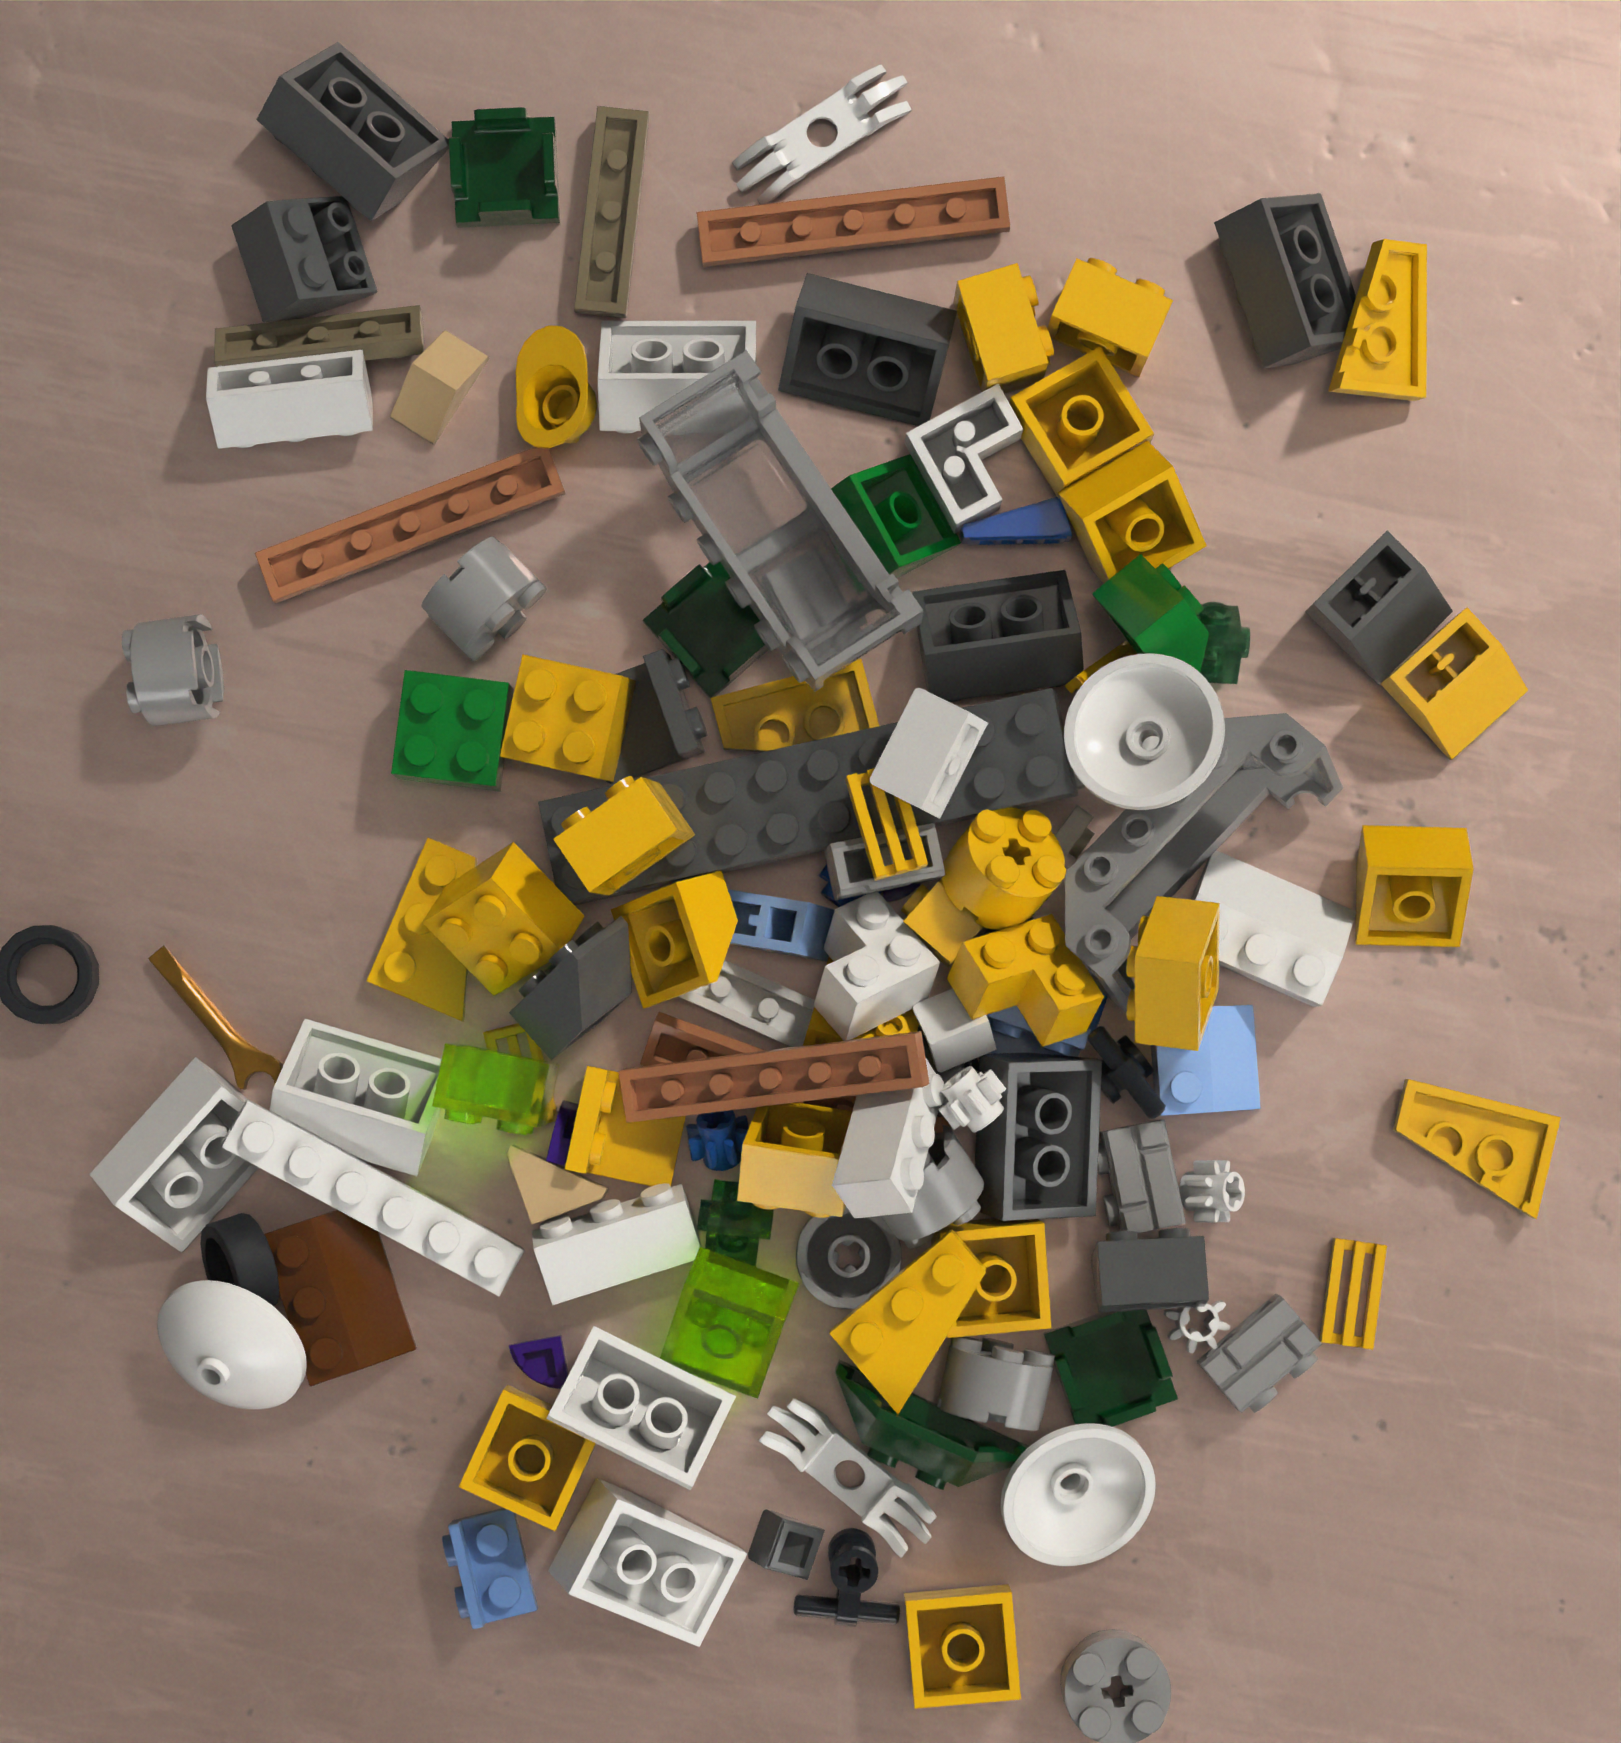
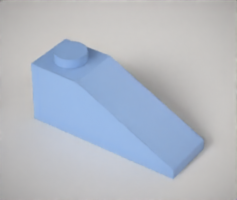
(781, 925)

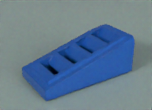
(1031, 524)

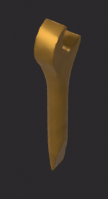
(243, 1056)

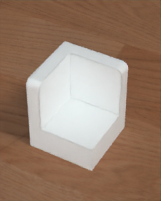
(951, 1031)

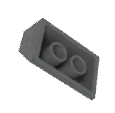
(352, 130)
(1288, 277)
(866, 350)
(999, 636)
(1045, 1143)

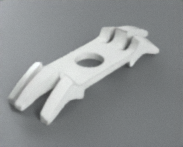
(800, 155)
(869, 1499)

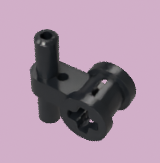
(1123, 1069)
(850, 1583)

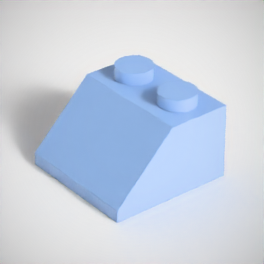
(1216, 1076)

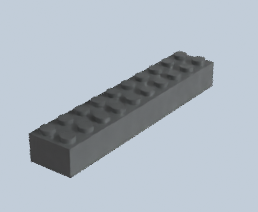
(799, 802)

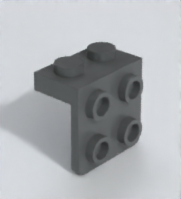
(659, 722)

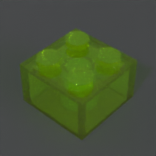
(495, 1086)
(728, 1322)

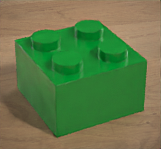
(451, 730)

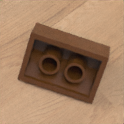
(339, 1295)

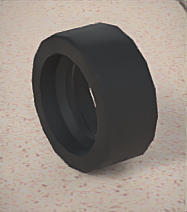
(83, 991)
(239, 1254)

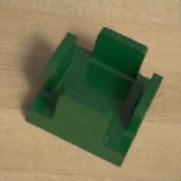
(504, 169)
(707, 628)
(1111, 1367)

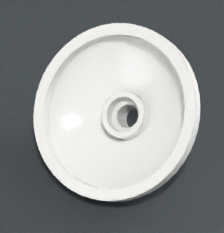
(1124, 707)
(231, 1345)
(1088, 1512)

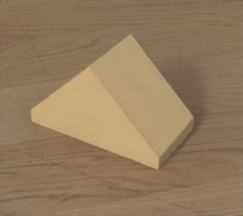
(437, 385)
(548, 1187)

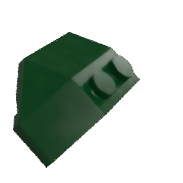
(924, 1436)

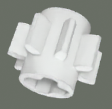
(972, 1099)
(1211, 1191)
(1211, 1323)

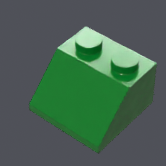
(897, 515)
(1155, 612)

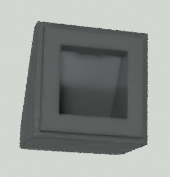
(785, 1544)

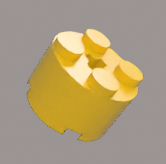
(1004, 867)

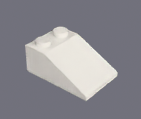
(646, 1563)

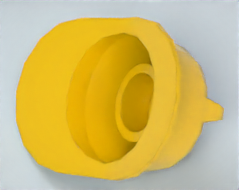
(553, 388)

